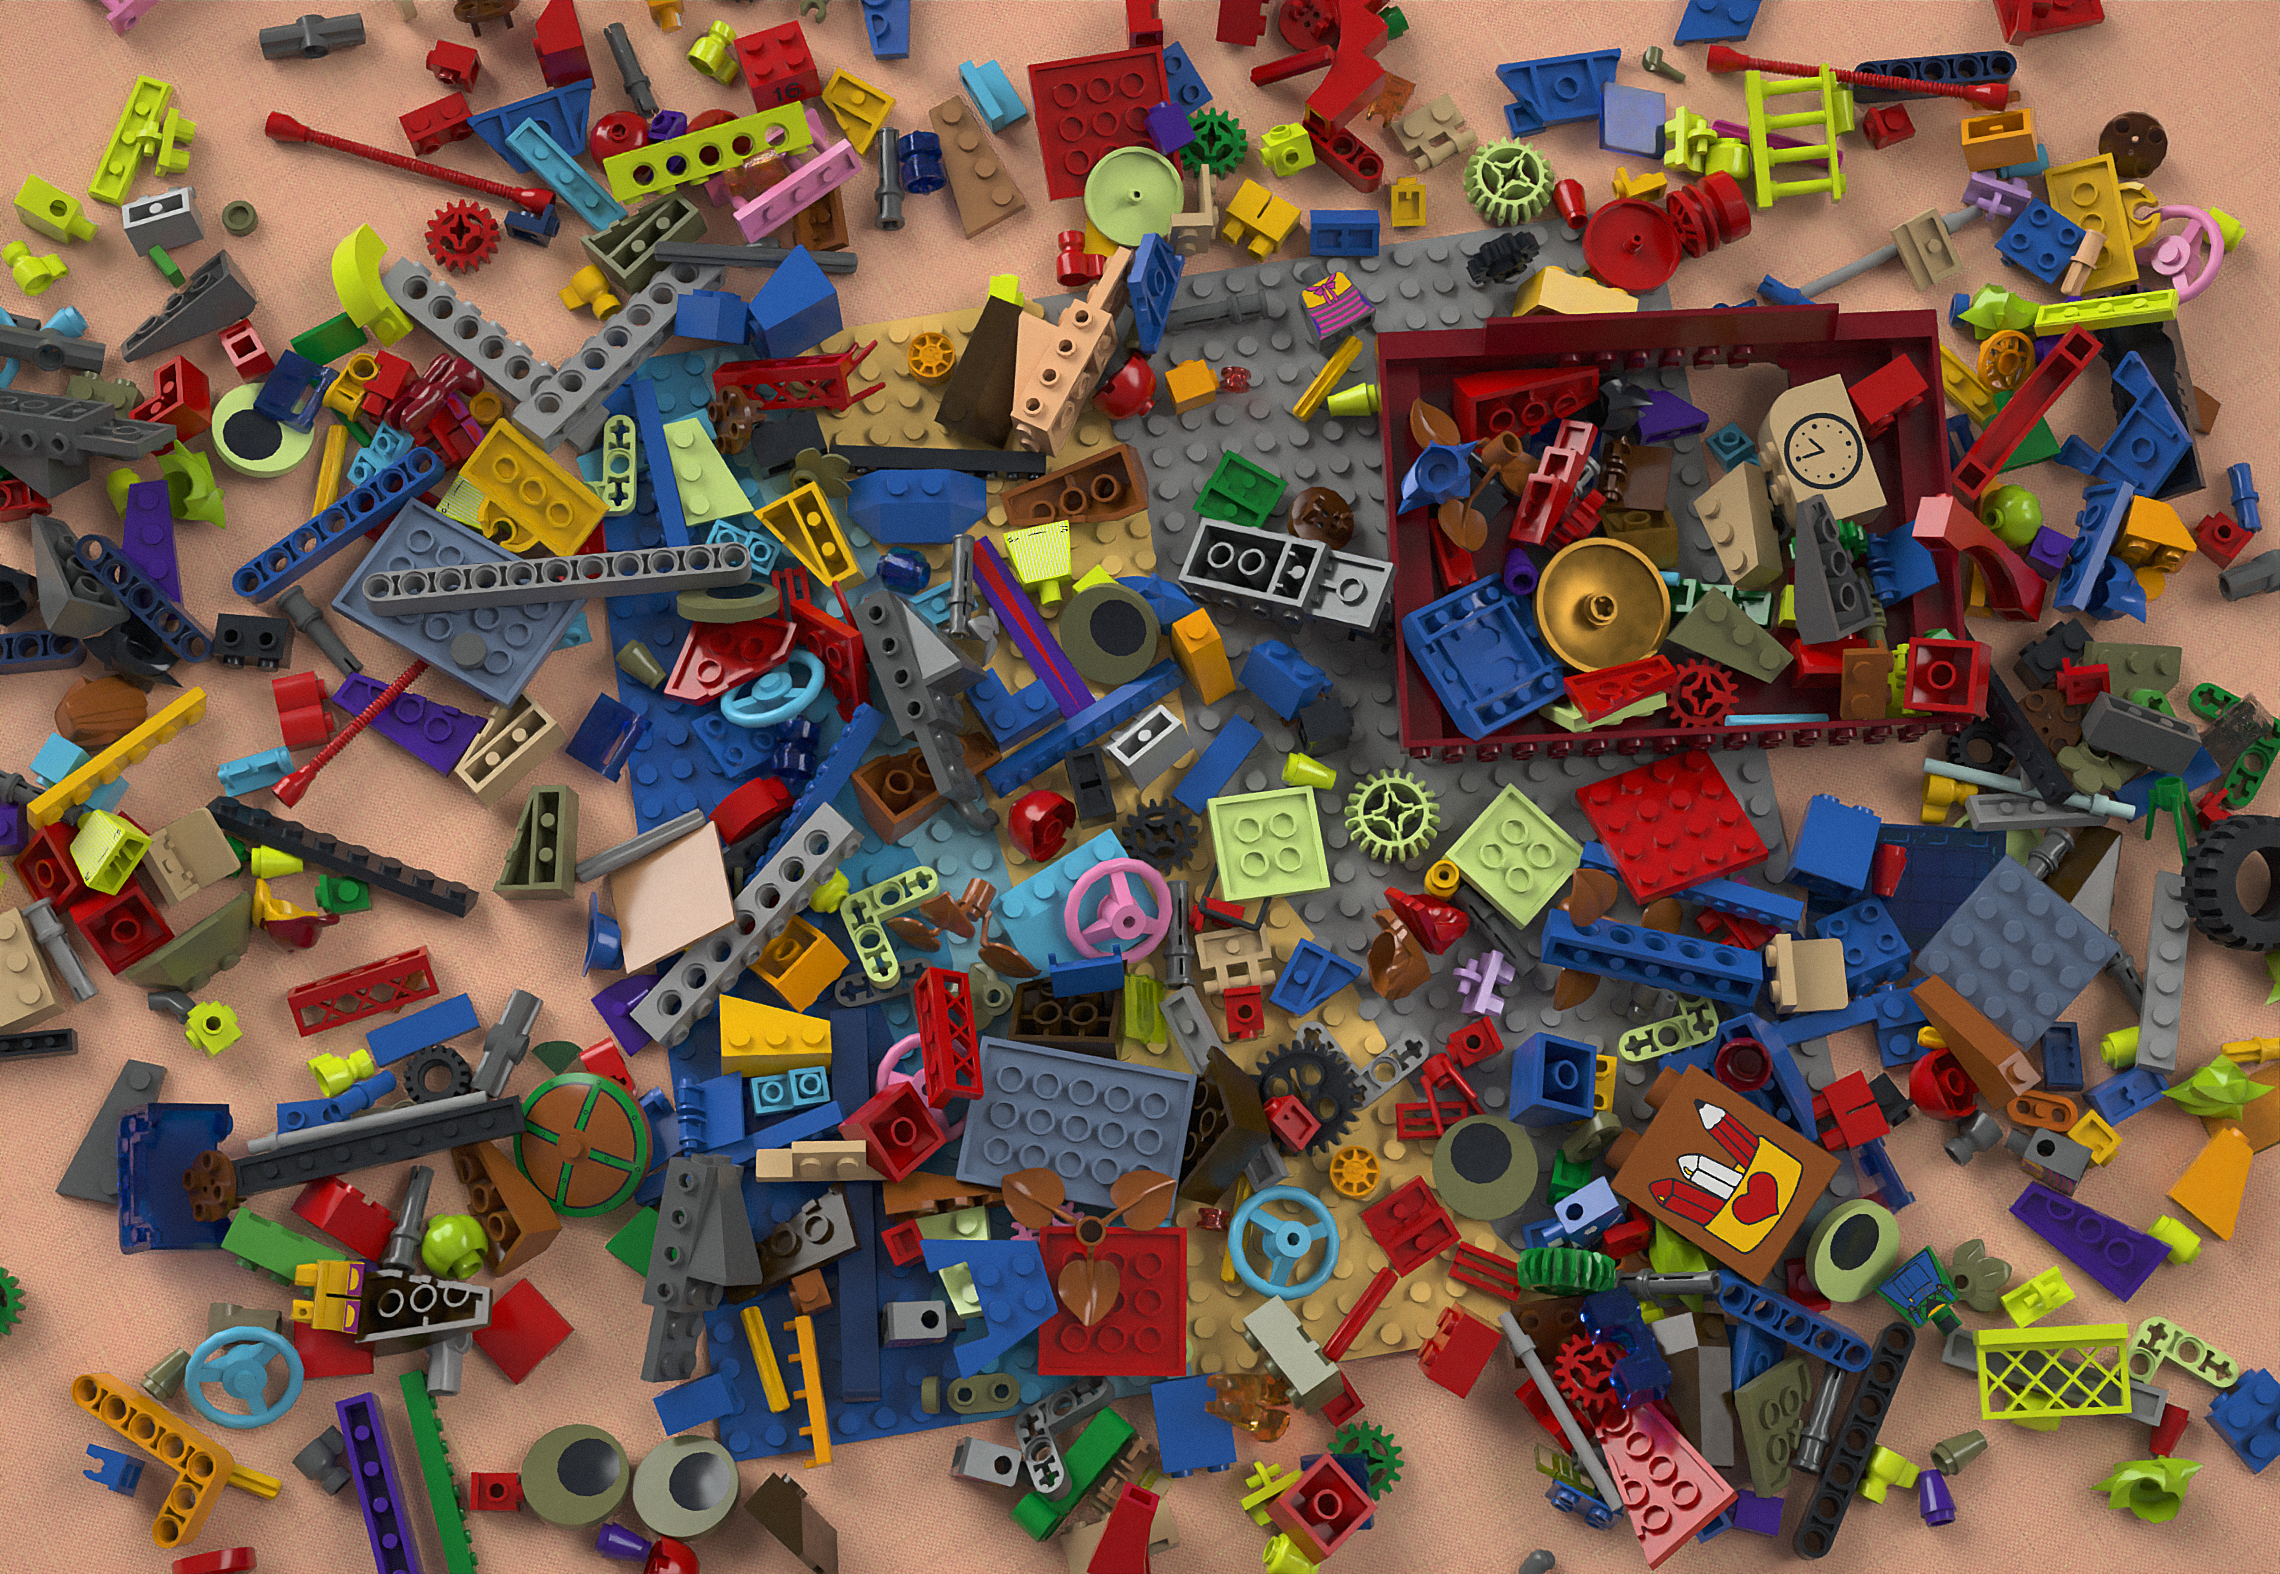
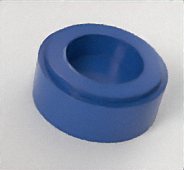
(1958, 305)

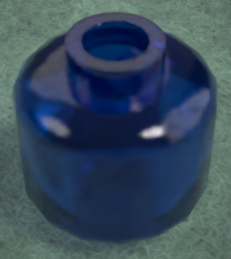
(904, 570)

